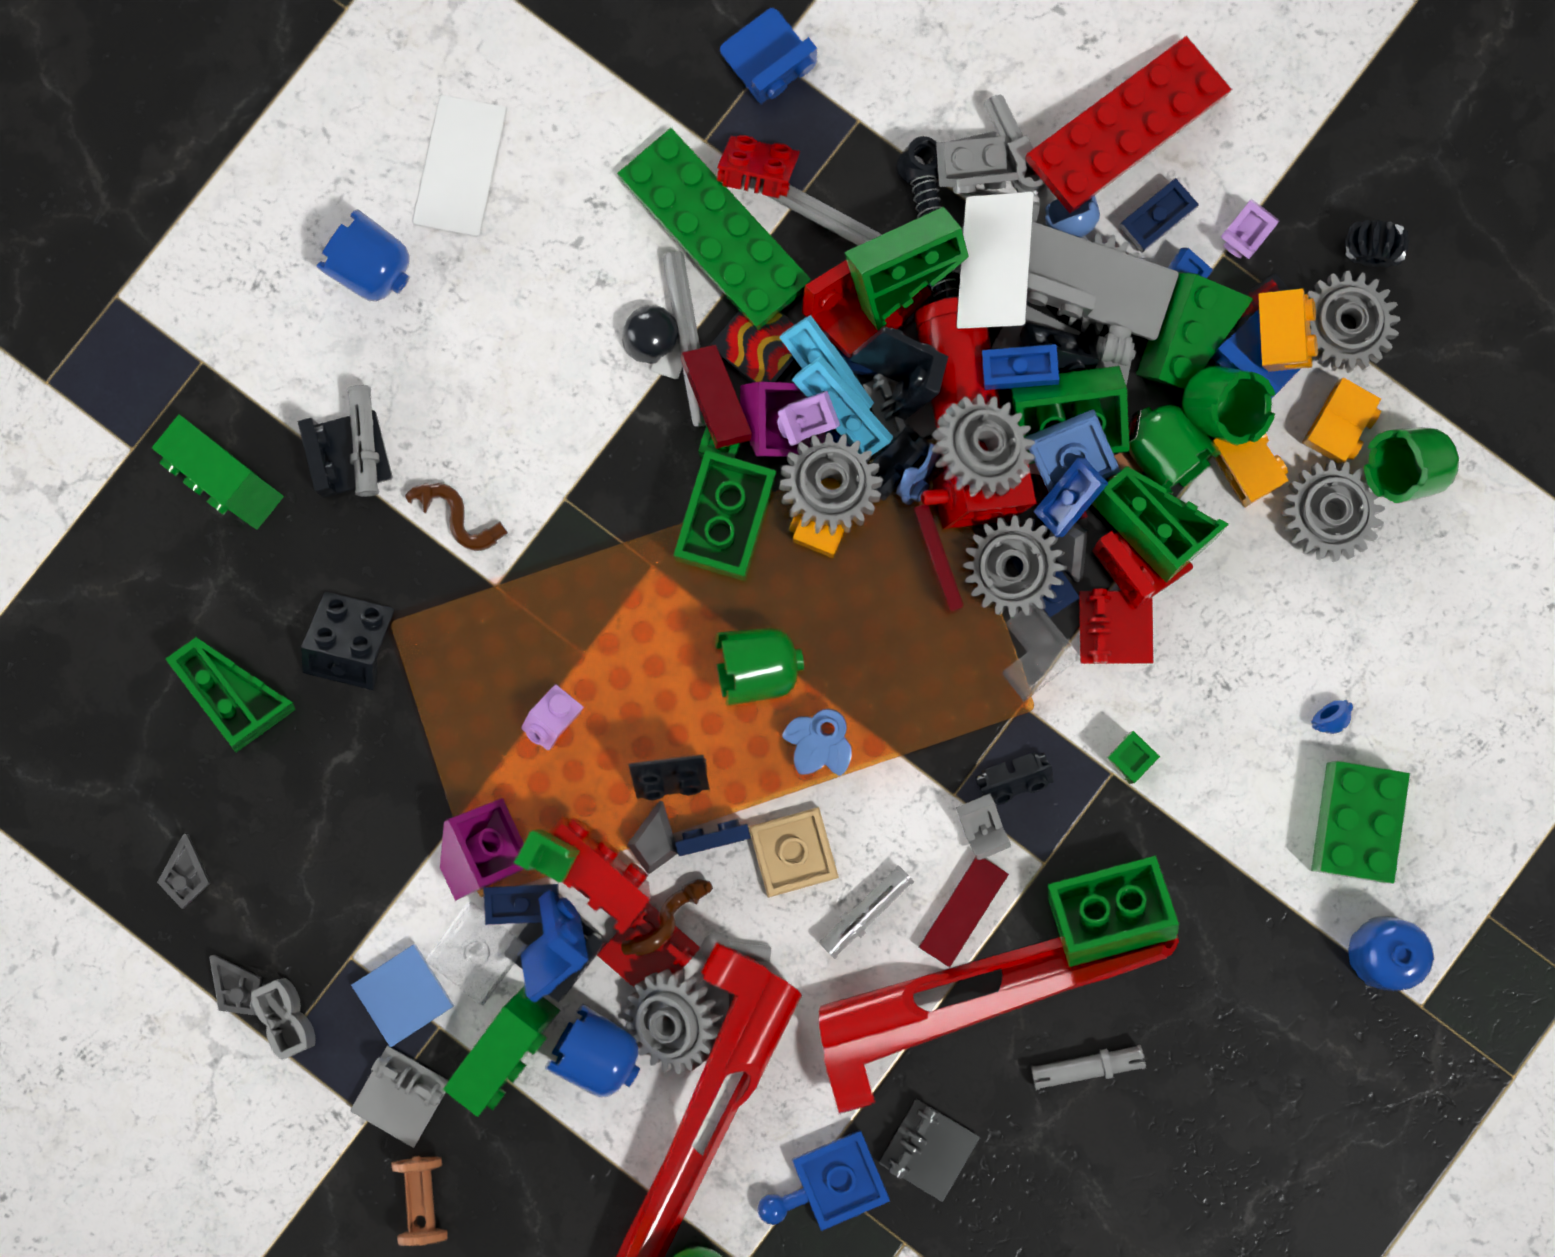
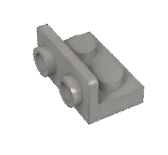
(973, 162)

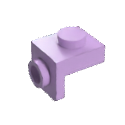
(1249, 230)
(807, 418)
(551, 717)

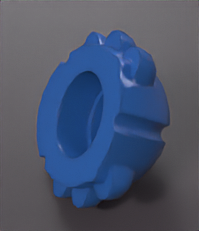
(1333, 717)

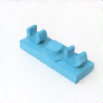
(808, 342)
(853, 414)

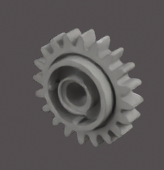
(1368, 311)
(959, 438)
(827, 505)
(1314, 525)
(1037, 560)
(673, 1021)

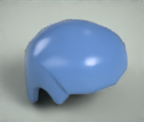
(1078, 222)

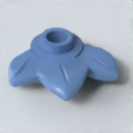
(915, 479)
(816, 747)

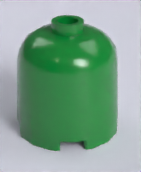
(1229, 404)
(1171, 447)
(1411, 463)
(757, 665)

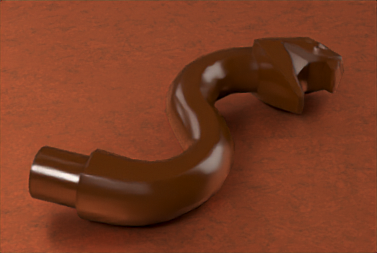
(474, 542)
(648, 943)

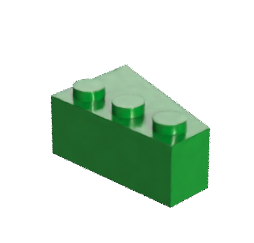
(904, 262)
(1192, 330)
(215, 472)
(1156, 523)
(229, 696)
(500, 1052)

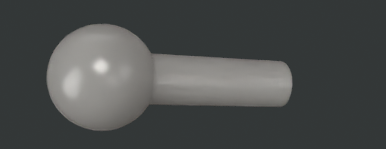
(754, 951)

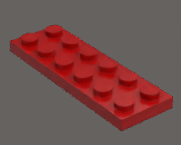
(1127, 124)

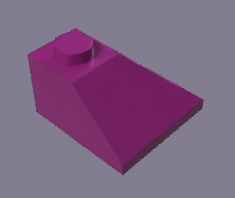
(761, 406)
(479, 848)

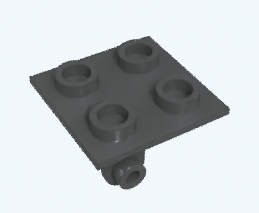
(929, 1150)

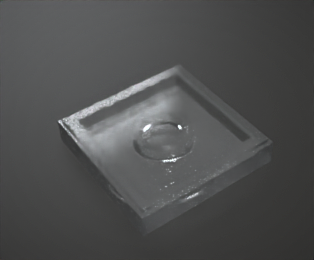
(475, 953)

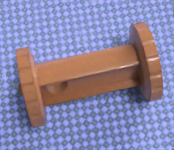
(419, 1200)

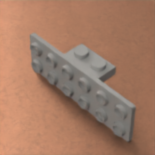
(1097, 282)

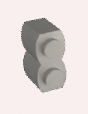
(279, 1008)

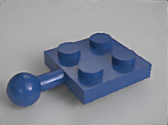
(836, 1181)

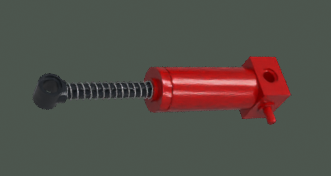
(964, 366)

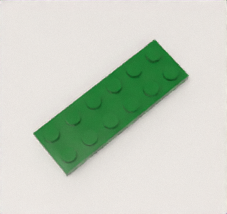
(714, 228)

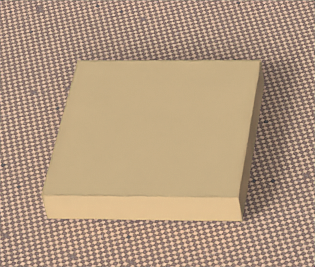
(793, 852)

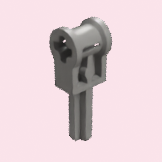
(1016, 144)

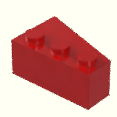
(602, 876)

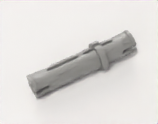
(364, 455)
(898, 880)
(1088, 1067)

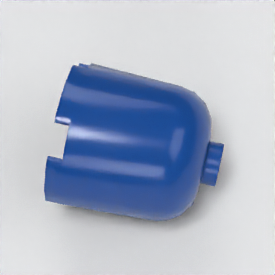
(366, 259)
(1391, 954)
(595, 1054)

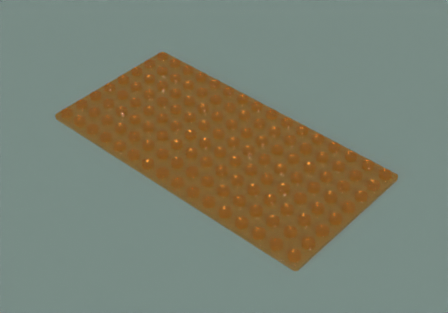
(639, 653)

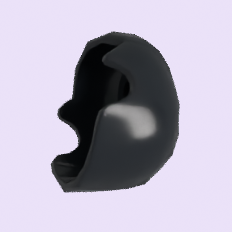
(649, 334)

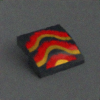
(754, 353)

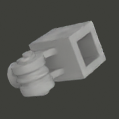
(1116, 349)

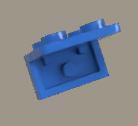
(769, 55)
(1244, 353)
(557, 951)

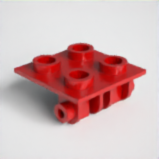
(757, 159)
(1114, 629)
(671, 955)

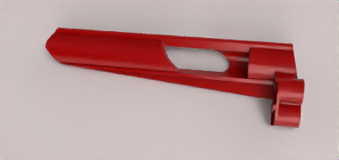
(890, 1021)
(744, 1044)

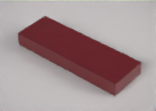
(716, 396)
(938, 559)
(963, 911)

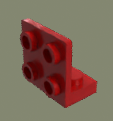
(837, 310)
(1130, 570)

